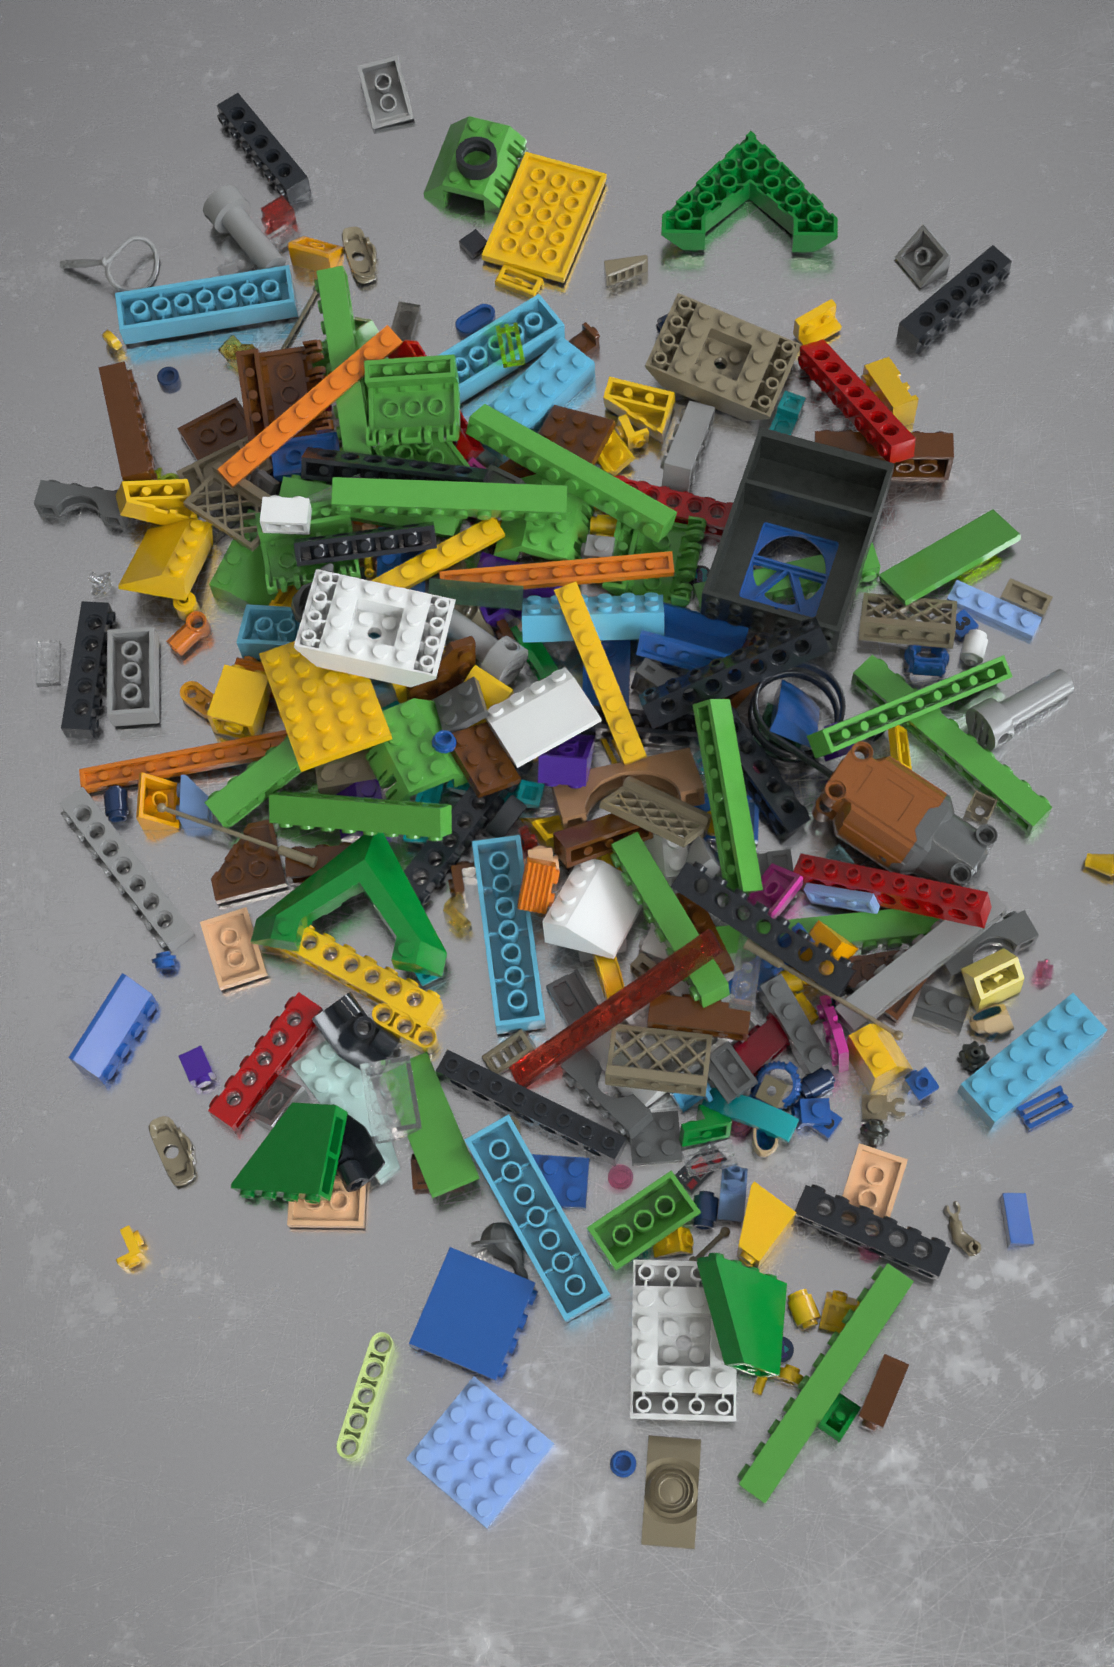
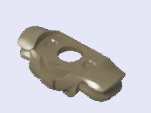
(355, 242)
(164, 1134)

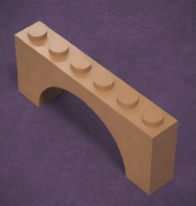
(669, 772)

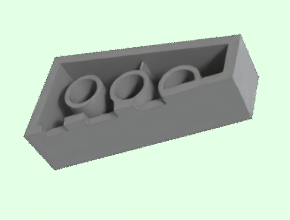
(687, 446)

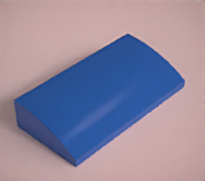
(794, 714)

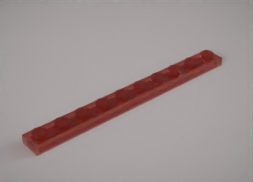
(616, 1008)

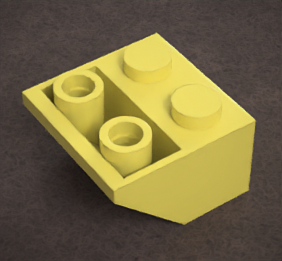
(993, 979)

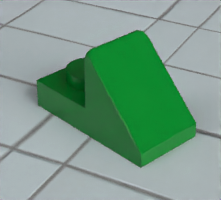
(707, 1128)
(839, 1417)

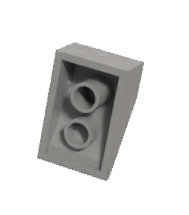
(385, 92)

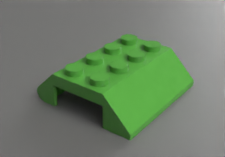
(447, 178)
(412, 399)
(547, 539)
(685, 552)
(280, 553)
(410, 754)

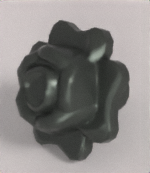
(973, 1055)
(874, 1130)

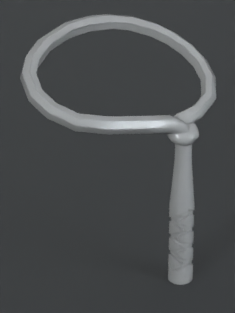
(106, 262)

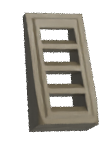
(624, 268)
(505, 1046)

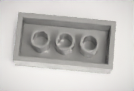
(133, 676)

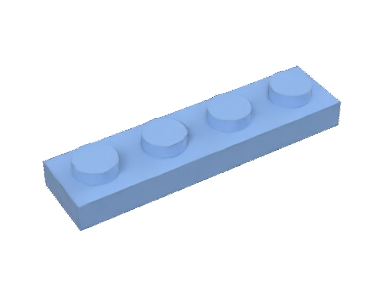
(994, 610)

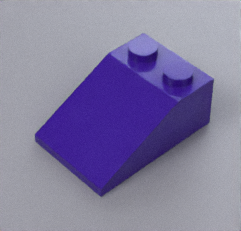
(567, 762)

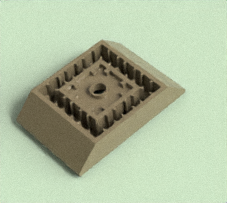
(702, 335)

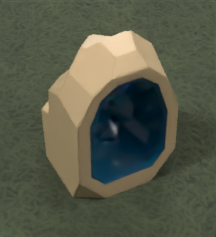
(992, 1020)
(763, 1144)

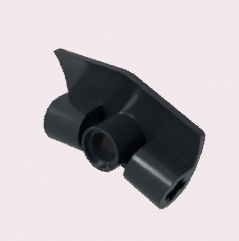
(339, 1028)
(359, 1156)

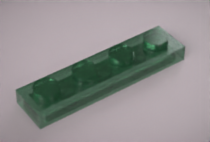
(479, 594)

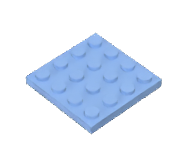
(480, 1452)

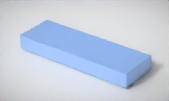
(842, 898)

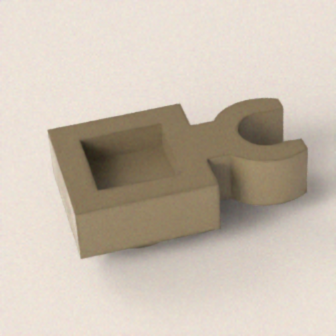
(878, 1108)

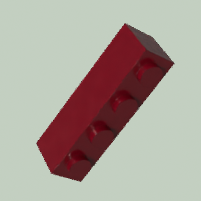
(763, 1044)

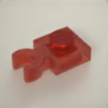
(528, 840)

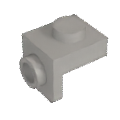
(598, 546)

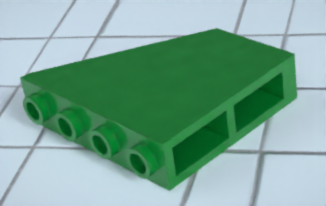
(296, 1156)
(745, 1314)

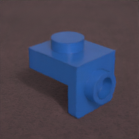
(920, 1083)
(812, 1112)

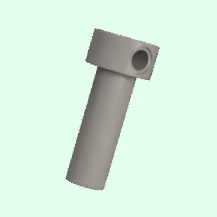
(230, 214)
(498, 657)
(994, 721)

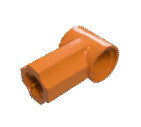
(187, 635)

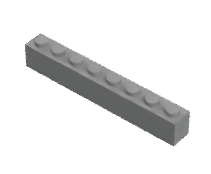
(912, 966)

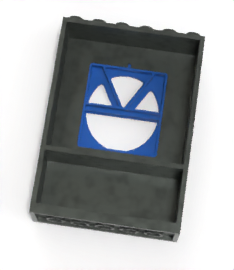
(803, 493)

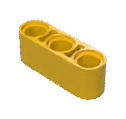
(399, 1018)

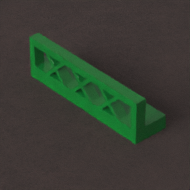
(538, 658)

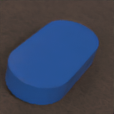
(475, 320)

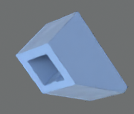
(192, 803)
(732, 1193)

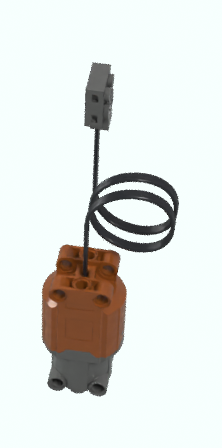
(872, 801)

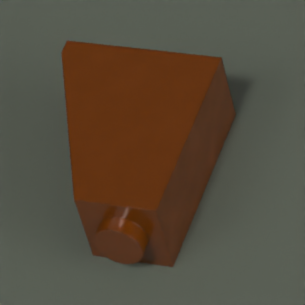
(882, 1393)

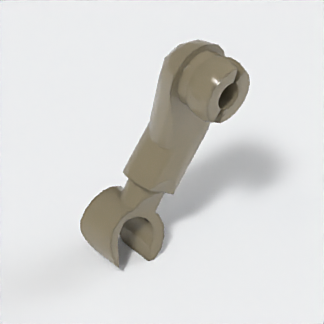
(958, 1235)

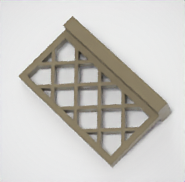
(244, 490)
(904, 629)
(667, 811)
(658, 1079)

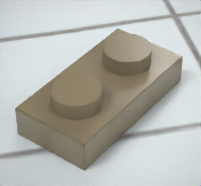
(1026, 597)

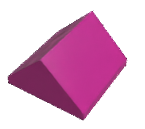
(778, 889)

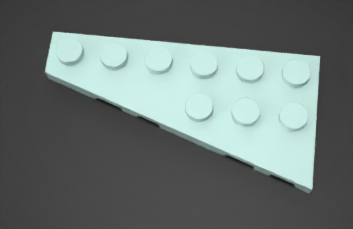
(341, 1084)

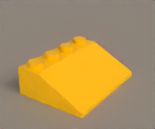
(169, 559)

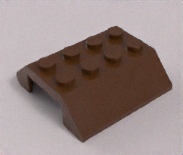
(276, 382)

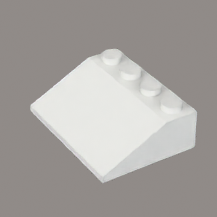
(541, 717)
(592, 910)

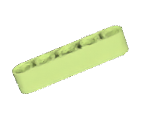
(368, 1409)

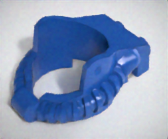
(926, 666)
(791, 1069)

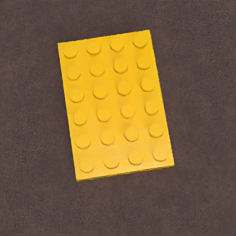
(544, 217)
(322, 708)

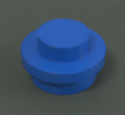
(444, 742)
(164, 960)
(623, 1463)

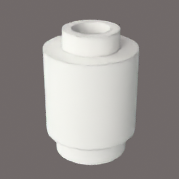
(974, 647)

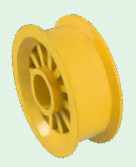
(608, 975)

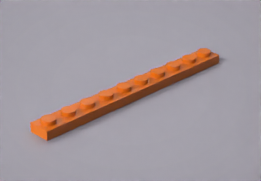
(307, 407)
(569, 571)
(180, 761)

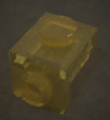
(229, 348)
(457, 921)

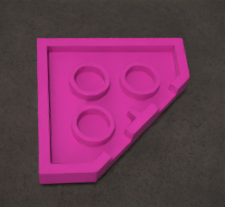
(833, 1034)

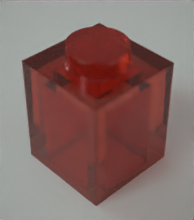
(277, 214)

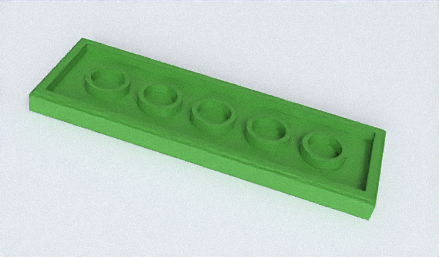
(949, 557)
(439, 1143)

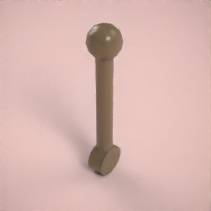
(724, 1232)

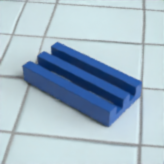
(1062, 1098)

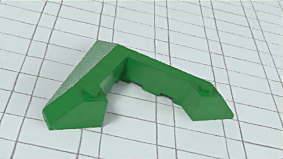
(757, 175)
(366, 868)

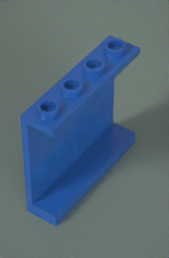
(690, 639)
(474, 1314)

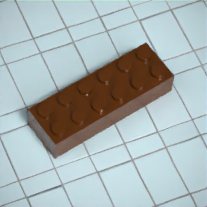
(127, 423)
(931, 457)

